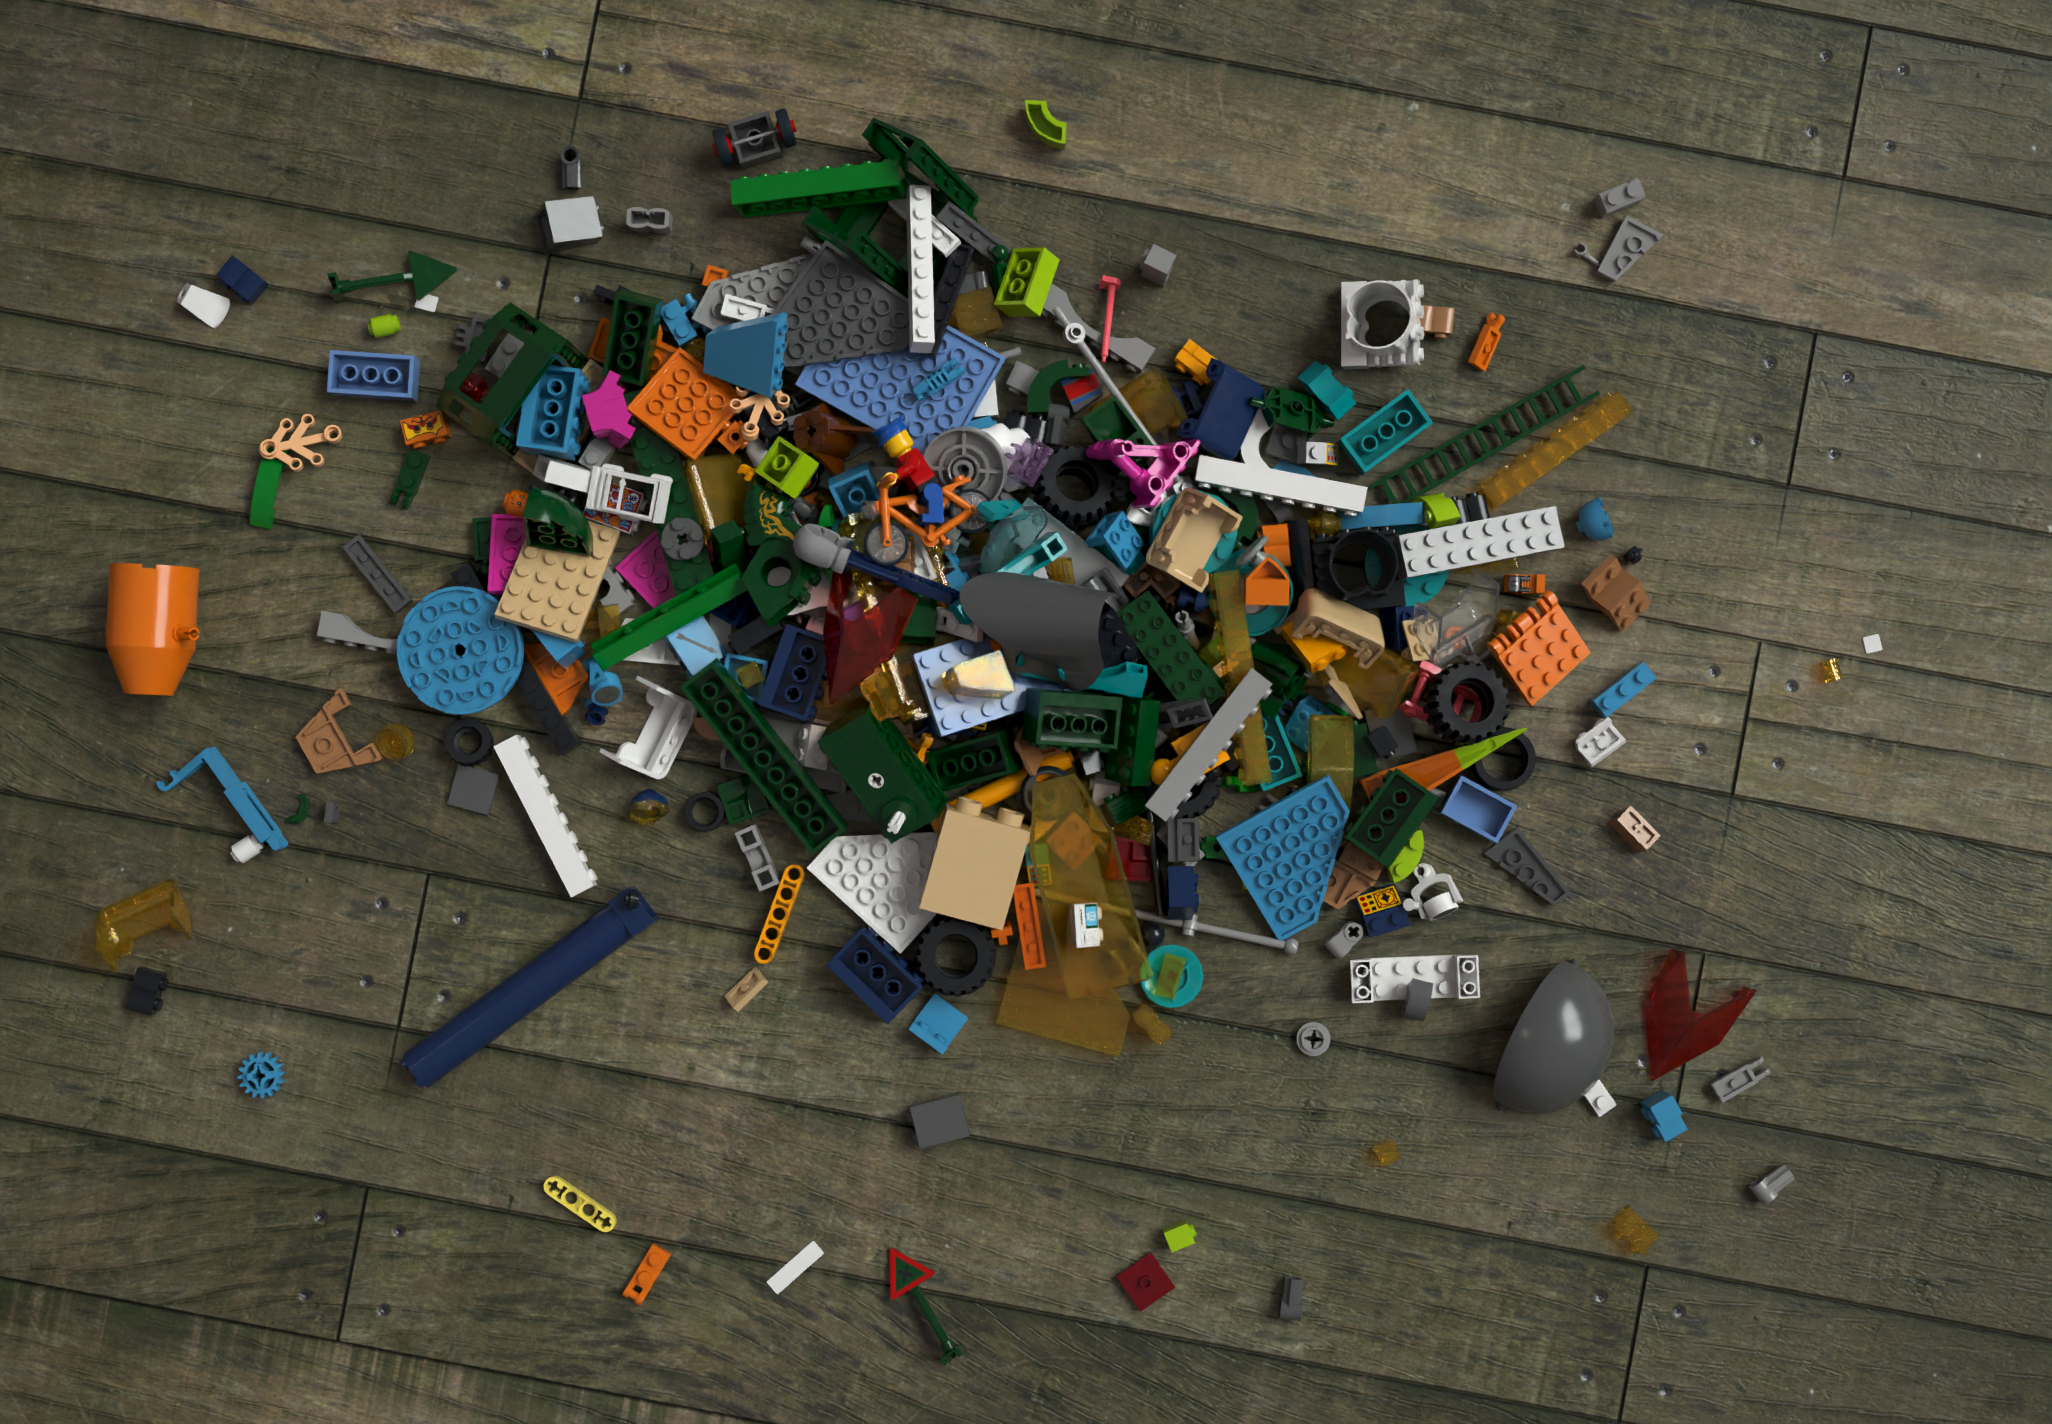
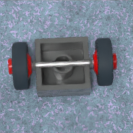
(754, 139)

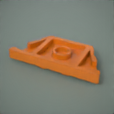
(561, 683)

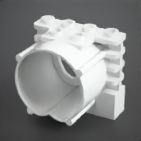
(1355, 302)

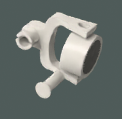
(1437, 906)

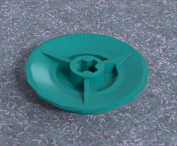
(1190, 981)

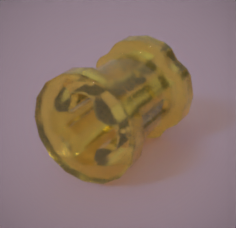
(1832, 669)

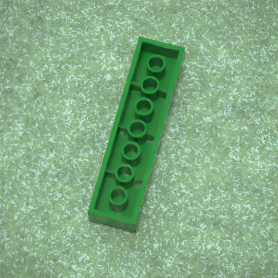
(818, 188)

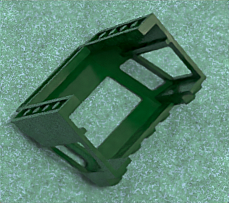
(855, 222)
(516, 381)

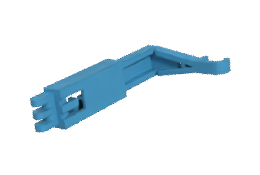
(237, 792)

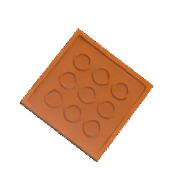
(685, 404)

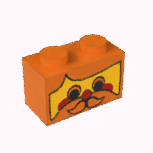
(426, 429)

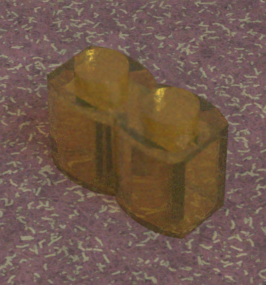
(879, 693)
(1156, 1027)

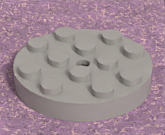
(972, 448)

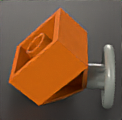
(1266, 581)

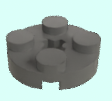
(677, 528)

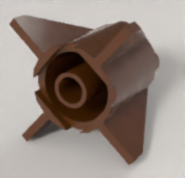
(827, 436)

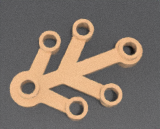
(759, 401)
(297, 442)

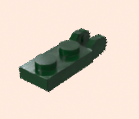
(410, 477)

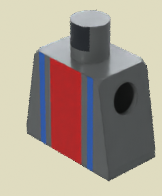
(1082, 392)

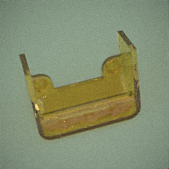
(138, 916)

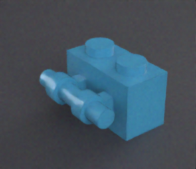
(678, 322)

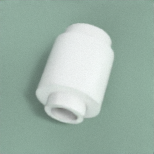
(246, 848)

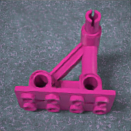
(1149, 483)

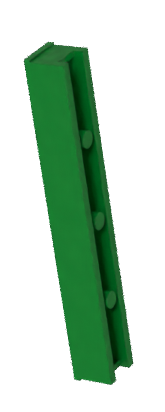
(668, 616)

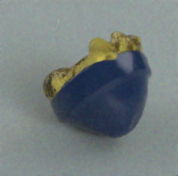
(648, 807)

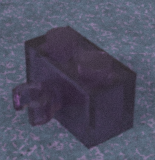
(1028, 461)

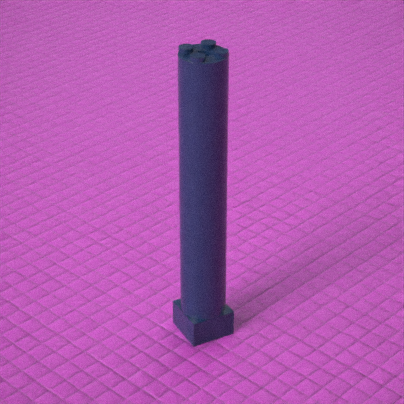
(527, 989)

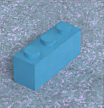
(1622, 690)

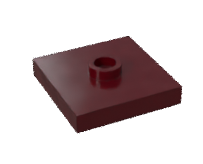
(1145, 1281)

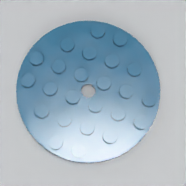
(429, 651)

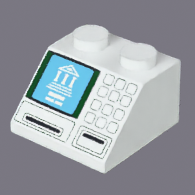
(1085, 925)

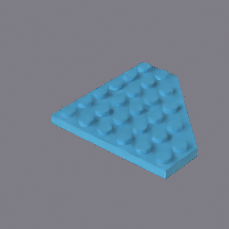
(1289, 854)

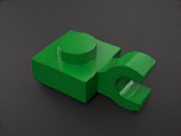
(1231, 781)

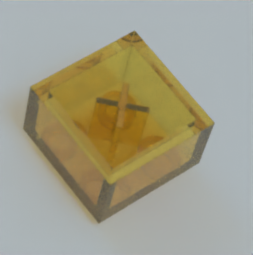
(977, 314)

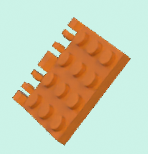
(1540, 650)

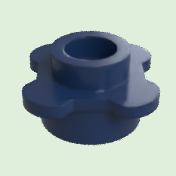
(594, 718)

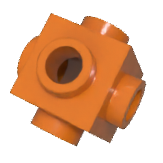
(727, 440)

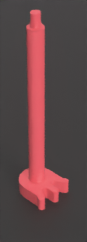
(1110, 284)

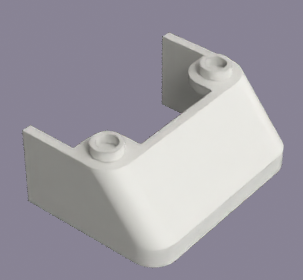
(661, 734)

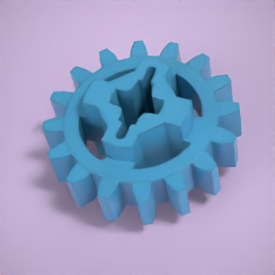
(263, 1067)

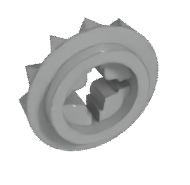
(1319, 1046)

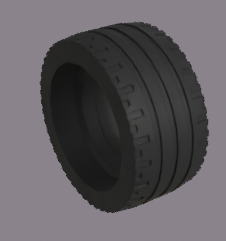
(1518, 779)

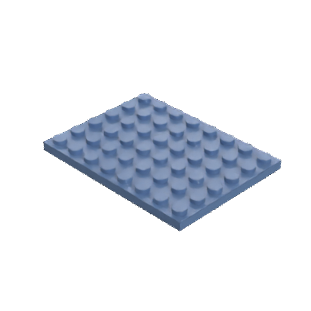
(881, 386)

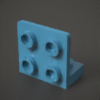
(1119, 536)
(1298, 723)
(938, 1023)

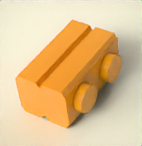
(1194, 361)

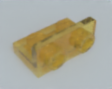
(1635, 1230)

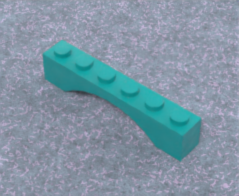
(1028, 561)
(1122, 679)

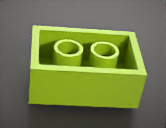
(1026, 282)

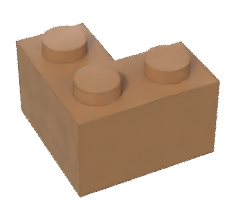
(1150, 576)

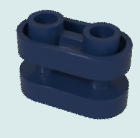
(1190, 391)
(1200, 600)

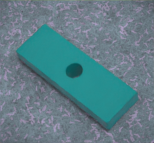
(997, 509)

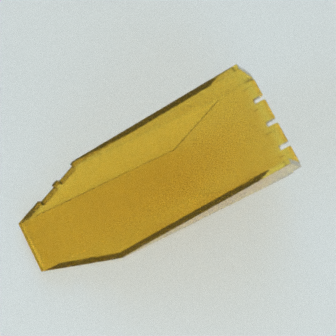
(1081, 864)

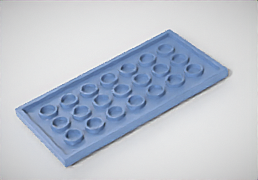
(961, 712)

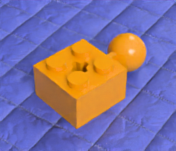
(1163, 766)

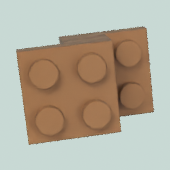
(1616, 593)

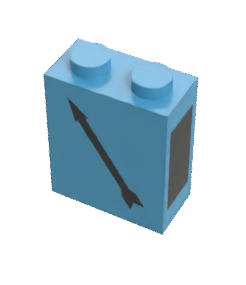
(694, 646)

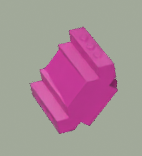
(609, 412)

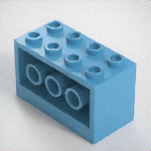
(554, 414)

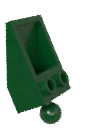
(1115, 422)

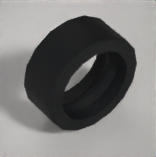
(1202, 621)
(689, 815)

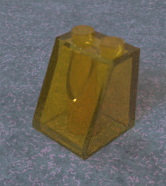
(980, 677)

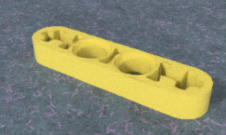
(577, 1207)

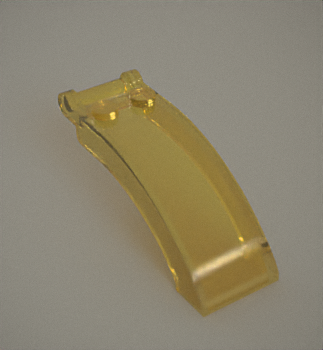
(1332, 754)

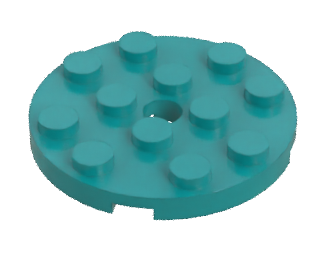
(1416, 589)

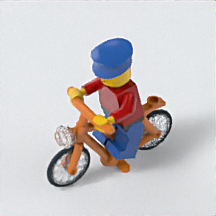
(887, 541)

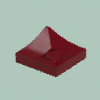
(1134, 859)

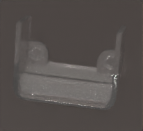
(1473, 616)

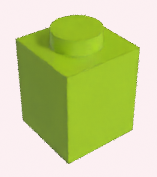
(1179, 1235)

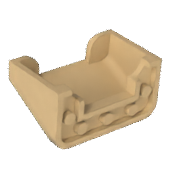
(1190, 537)
(1340, 621)

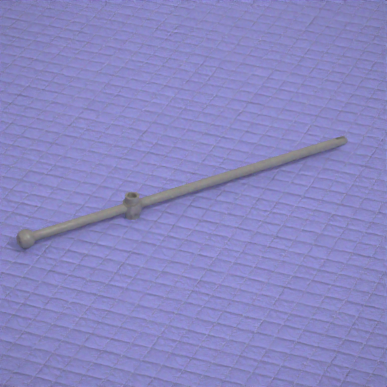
(1190, 926)

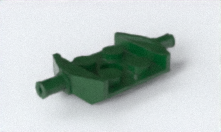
(1278, 409)

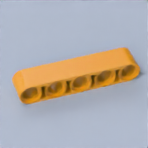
(772, 921)

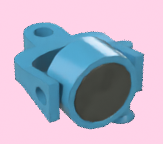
(603, 685)

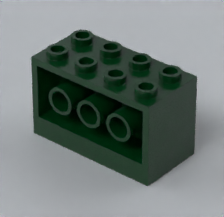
(1071, 719)
(1406, 816)

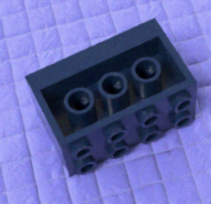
(783, 677)
(864, 982)

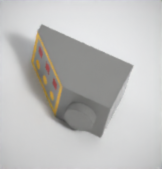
(1317, 453)

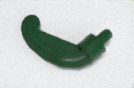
(303, 811)

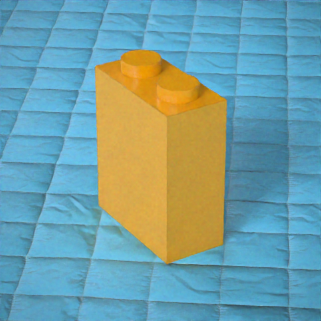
(1314, 652)

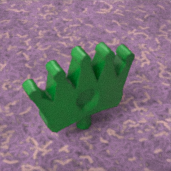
(1338, 710)

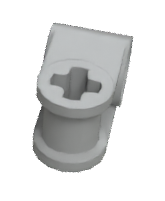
(1340, 942)

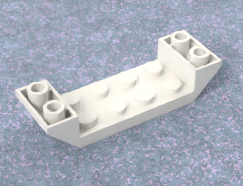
(1389, 976)

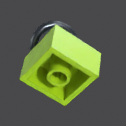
(789, 469)

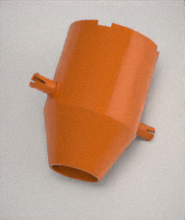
(151, 625)

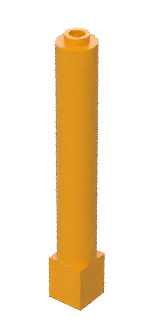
(1010, 784)

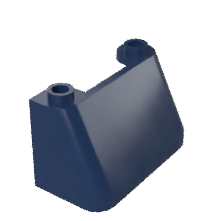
(1225, 414)

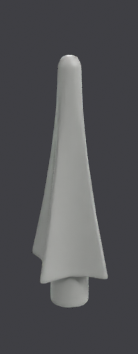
(1334, 698)

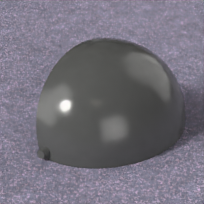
(1557, 1044)

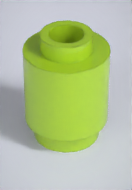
(384, 325)

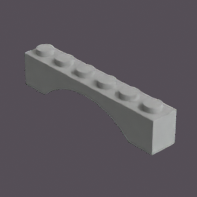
(1131, 351)
(341, 627)

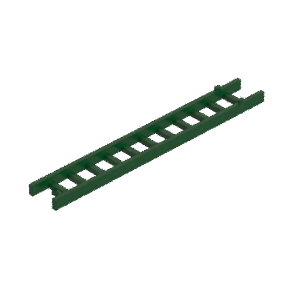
(1387, 490)

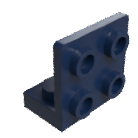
(1392, 626)

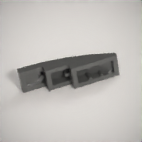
(1183, 713)

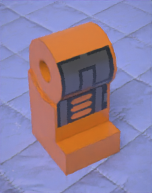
(1524, 584)

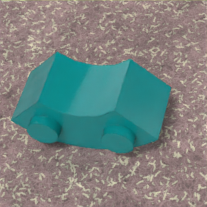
(1319, 382)

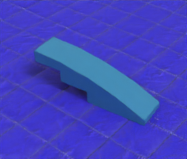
(1385, 515)

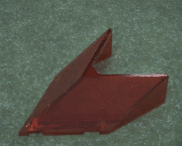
(861, 645)
(1673, 1029)

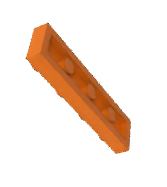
(1029, 926)

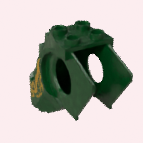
(772, 539)

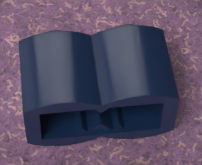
(241, 279)

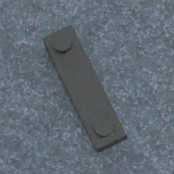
(970, 231)
(377, 573)

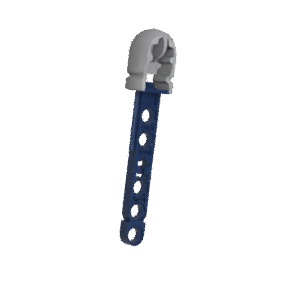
(828, 549)

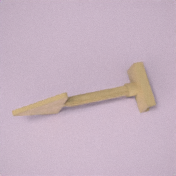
(1339, 686)

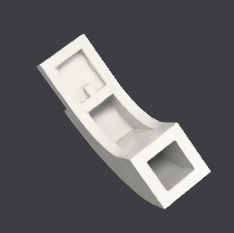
(1250, 447)

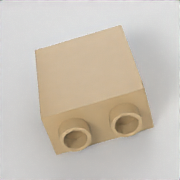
(975, 863)

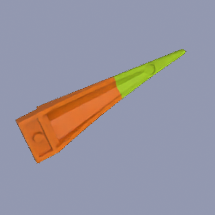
(1439, 768)

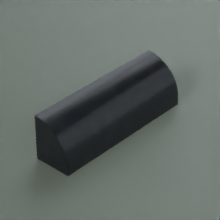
(1302, 564)

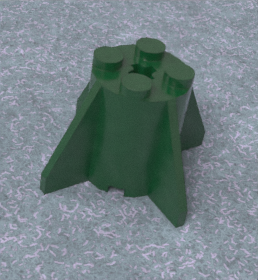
(1284, 670)

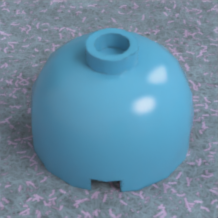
(1595, 521)

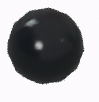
(1152, 934)

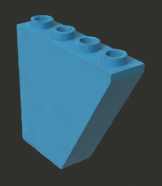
(748, 353)

